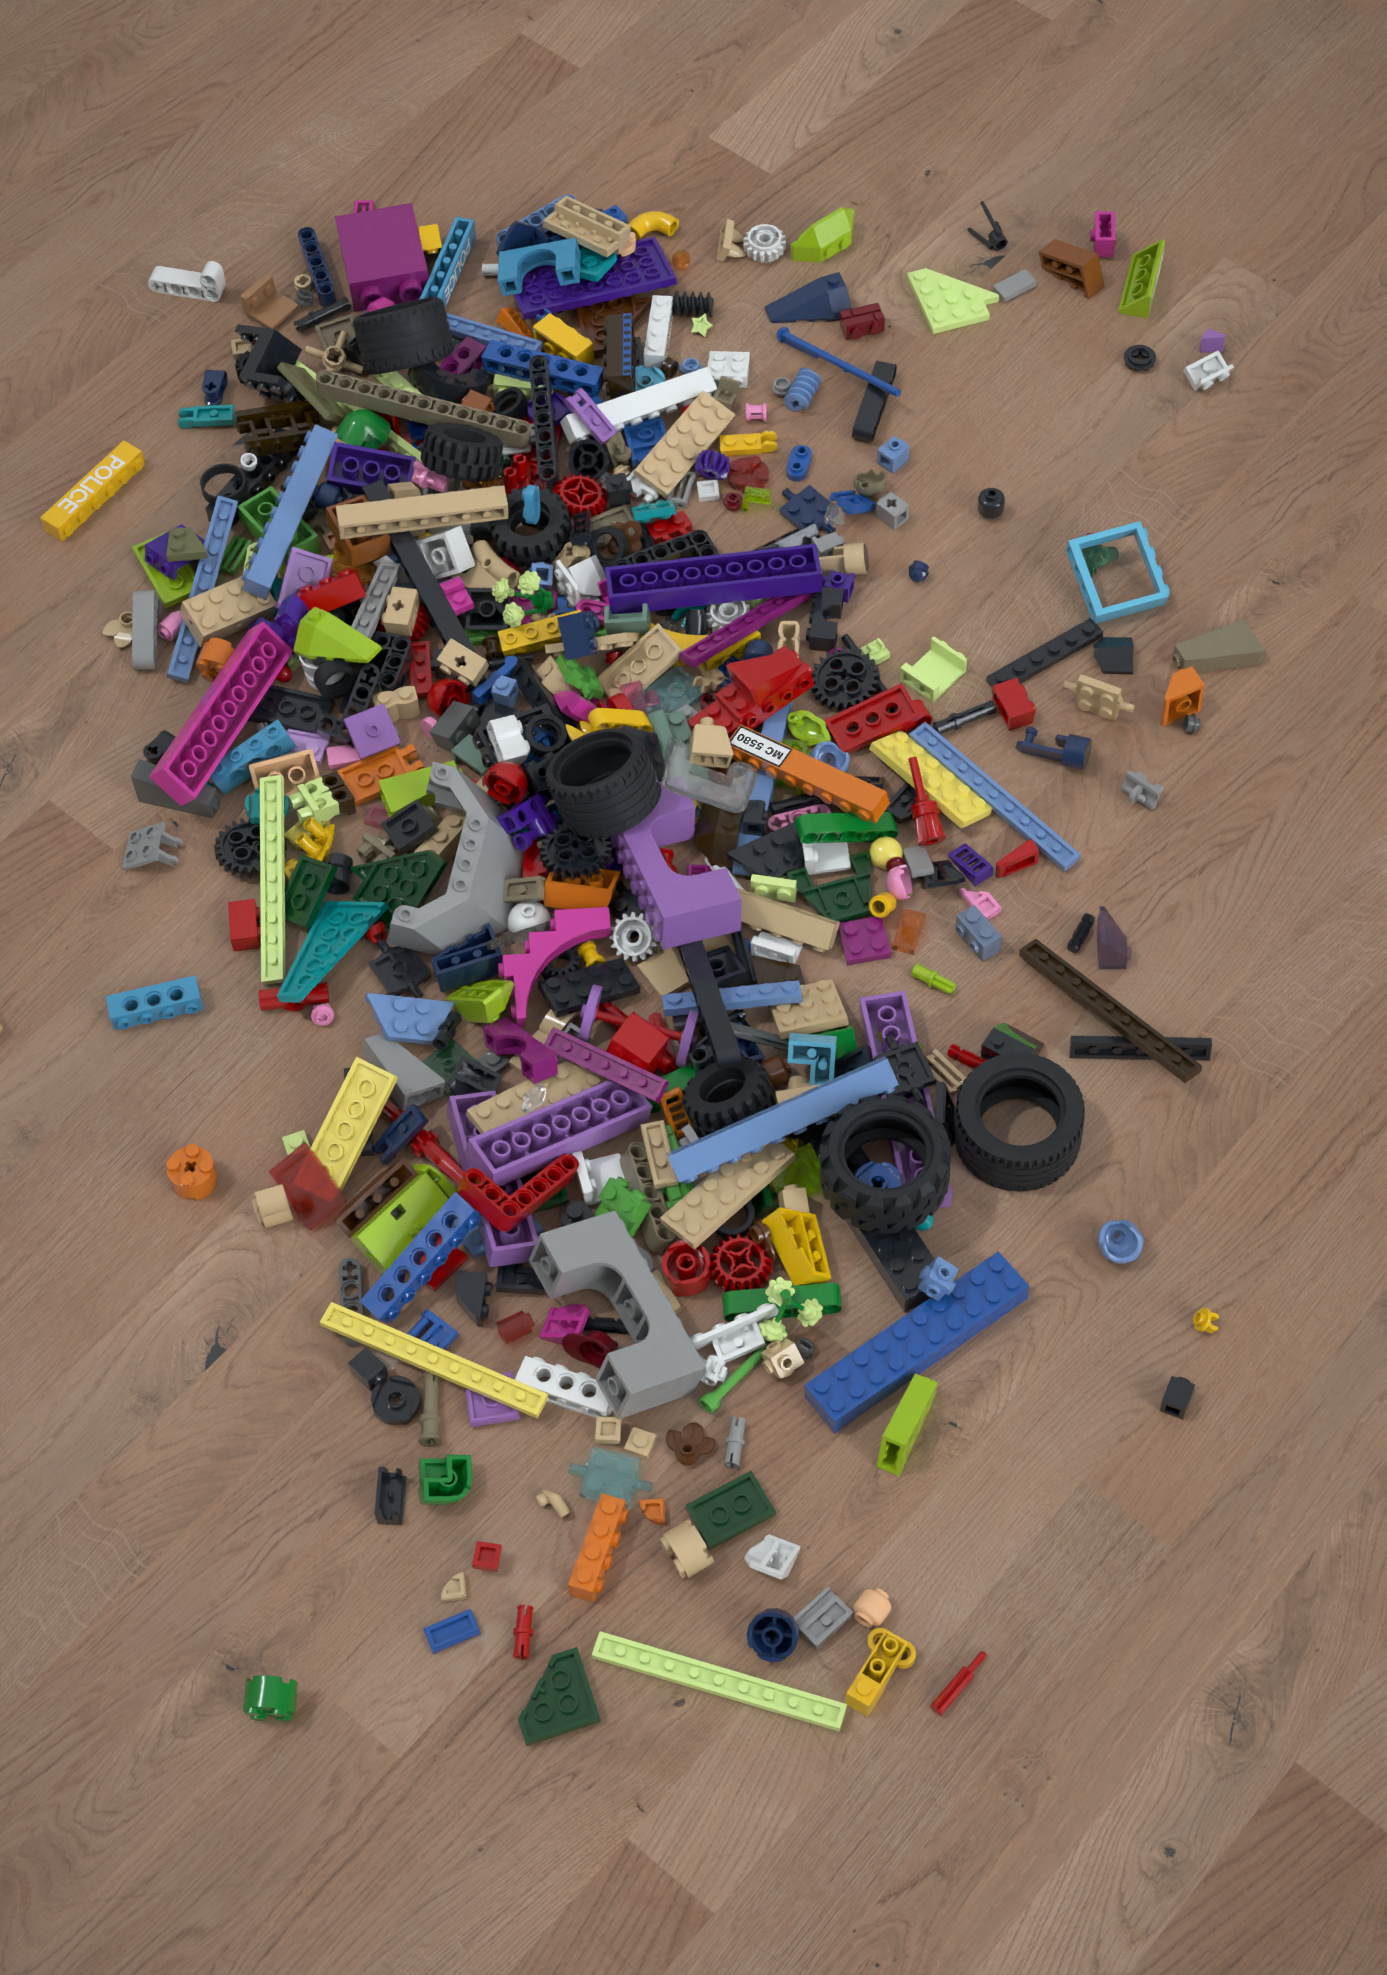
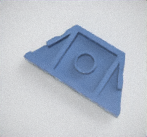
(408, 1018)

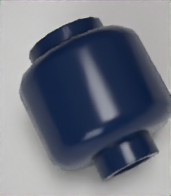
(326, 495)
(757, 648)

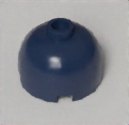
(773, 1634)

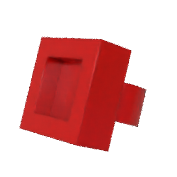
(487, 1556)

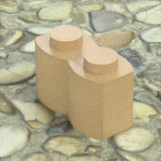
(789, 635)
(399, 703)
(272, 1206)

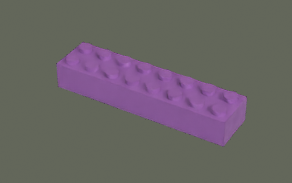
(557, 1130)
(500, 1246)

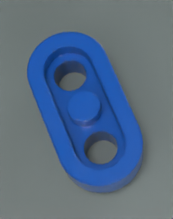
(800, 459)

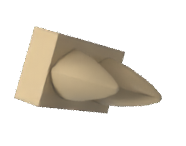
(726, 245)

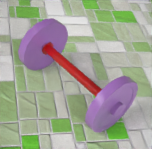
(591, 1013)

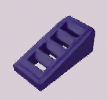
(974, 877)

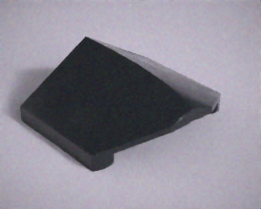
(1114, 655)
(943, 875)
(472, 1078)

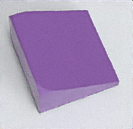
(1212, 341)

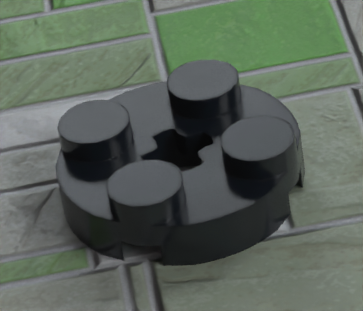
(399, 1413)

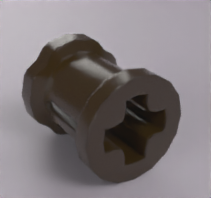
(494, 648)

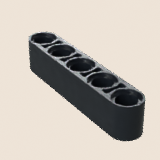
(873, 403)

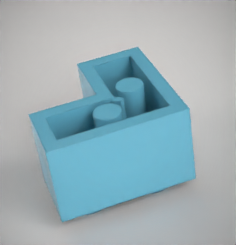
(816, 1051)

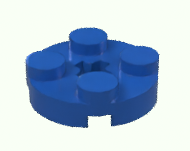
(879, 1172)

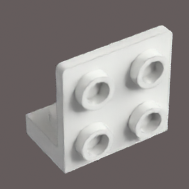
(568, 587)
(826, 857)
(594, 1175)

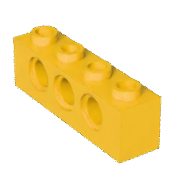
(531, 636)

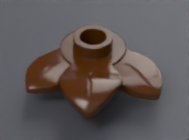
(633, 540)
(760, 1234)
(689, 1443)

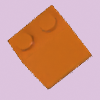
(1182, 696)

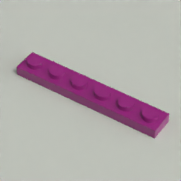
(606, 1065)

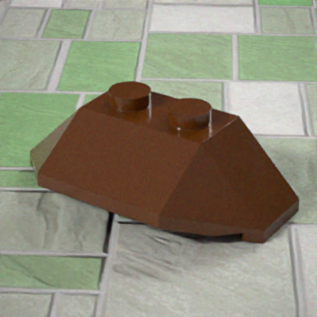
(375, 1196)

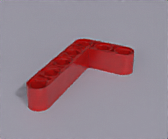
(506, 1210)

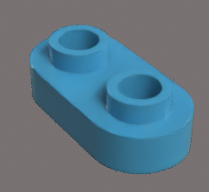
(532, 504)

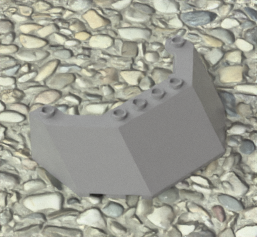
(478, 874)

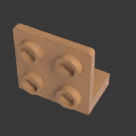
(267, 304)

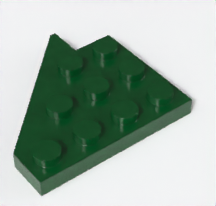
(399, 881)

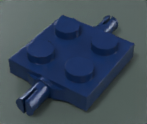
(806, 509)

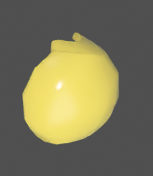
(883, 850)

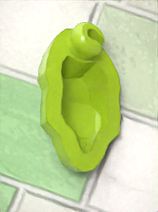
(808, 727)

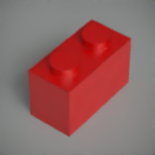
(1013, 704)
(244, 924)

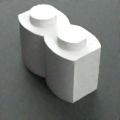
(507, 739)

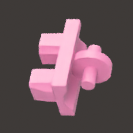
(428, 478)

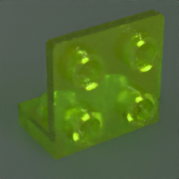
(803, 1171)

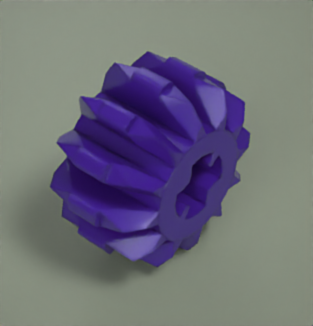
(712, 465)

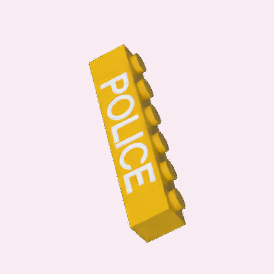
(92, 491)

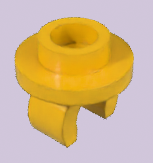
(1202, 1320)

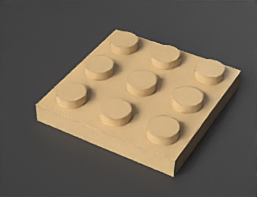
(817, 1012)

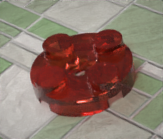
(751, 465)

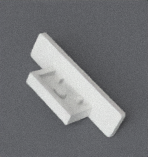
(738, 1336)

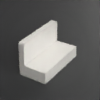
(775, 948)

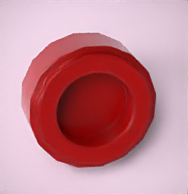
(375, 929)

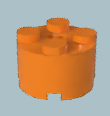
(213, 657)
(192, 1172)

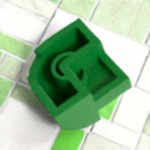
(363, 429)
(444, 1479)

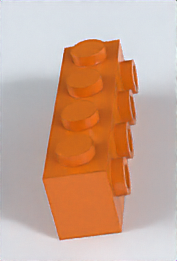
(598, 1547)

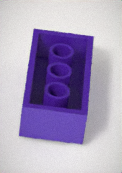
(360, 466)

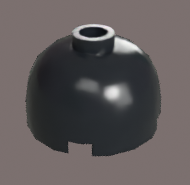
(588, 459)

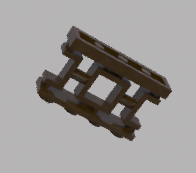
(262, 420)

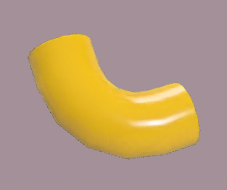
(653, 221)

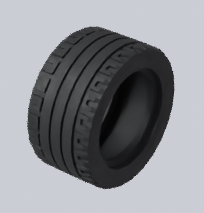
(1025, 1078)

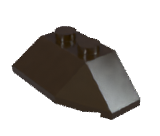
(717, 834)

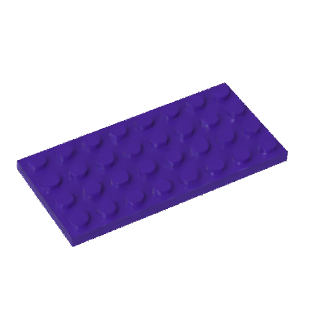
(629, 275)

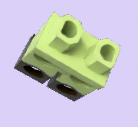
(323, 798)

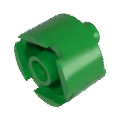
(270, 1697)

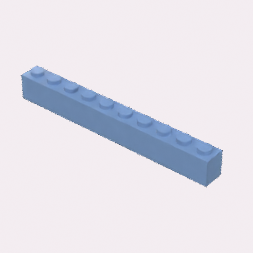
(289, 512)
(781, 1120)

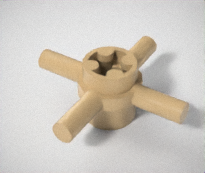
(335, 350)

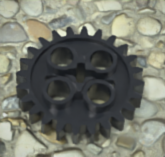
(845, 679)
(240, 848)
(574, 855)

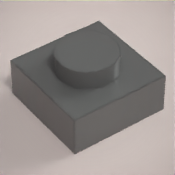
(494, 1062)

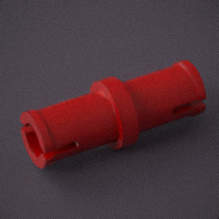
(523, 1632)

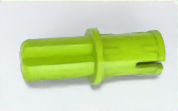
(933, 979)

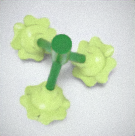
(780, 1293)

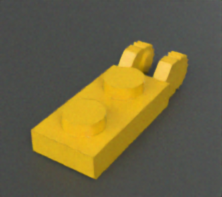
(748, 443)

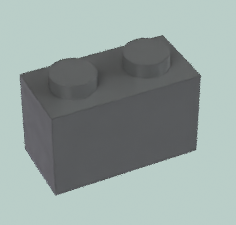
(454, 725)

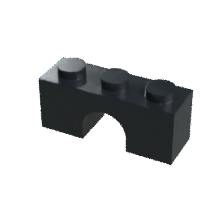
(827, 605)

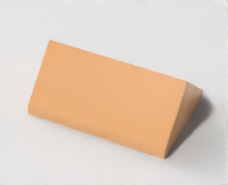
(293, 767)

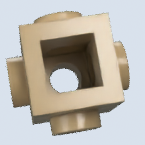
(781, 1358)

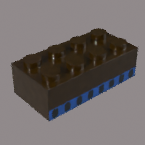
(620, 355)

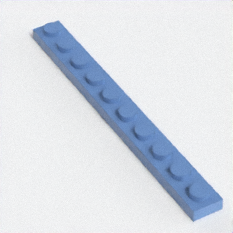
(204, 580)
(997, 797)

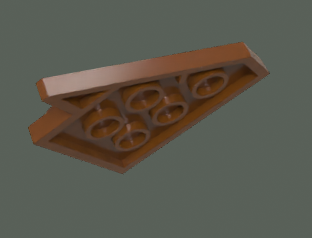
(594, 317)

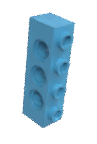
(264, 745)
(160, 994)

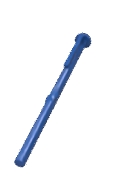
(784, 336)

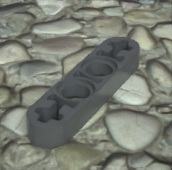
(351, 1301)

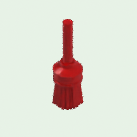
(925, 811)

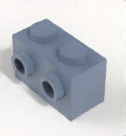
(978, 933)

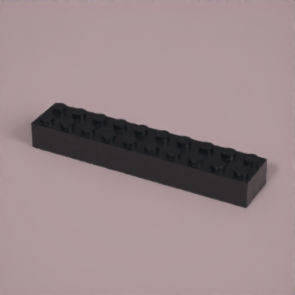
(897, 1255)

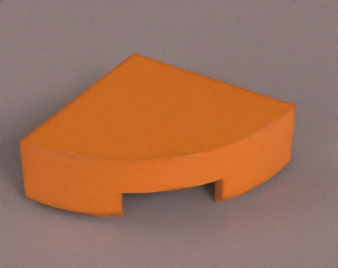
(653, 1510)

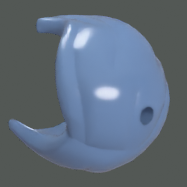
(829, 750)
(1125, 1246)

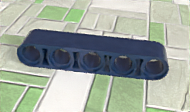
(316, 266)

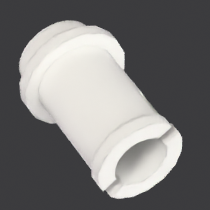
(490, 269)

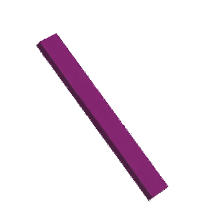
(740, 628)

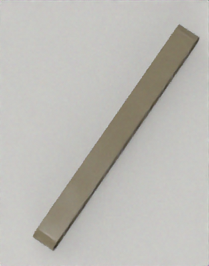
(419, 407)

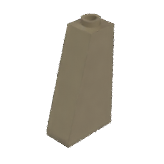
(1220, 649)

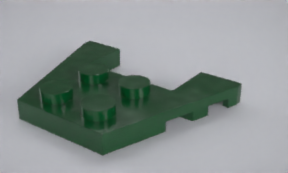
(842, 898)

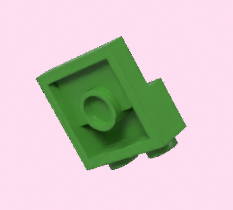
(627, 1202)

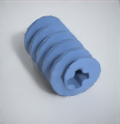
(802, 390)

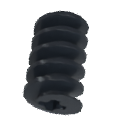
(693, 303)

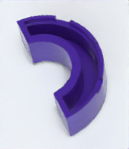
(287, 619)

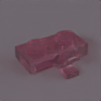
(635, 694)

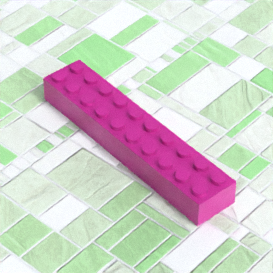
(221, 714)

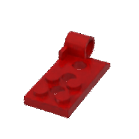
(908, 716)

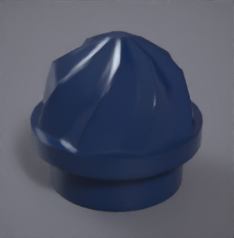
(918, 571)

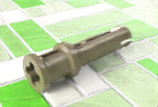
(430, 1419)

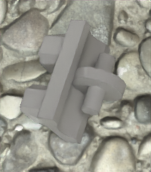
(1141, 790)

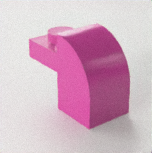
(457, 595)

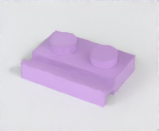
(309, 740)

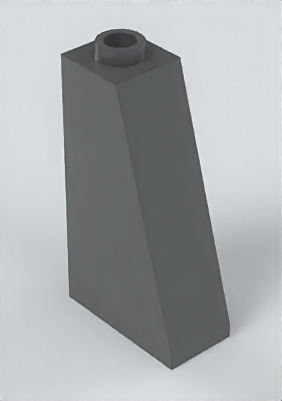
(149, 792)

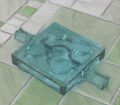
(610, 1474)

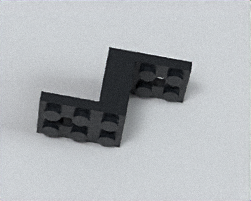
(261, 366)

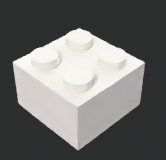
(446, 552)

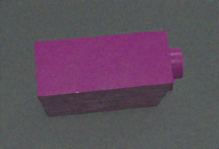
(382, 255)

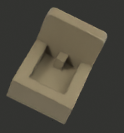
(727, 391)

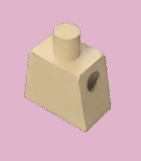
(710, 745)

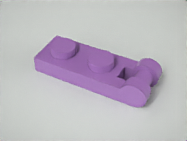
(590, 416)

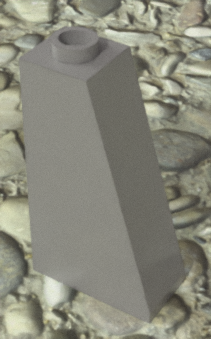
(415, 1080)

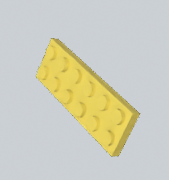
(952, 795)
(352, 1118)

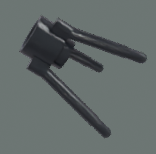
(996, 237)

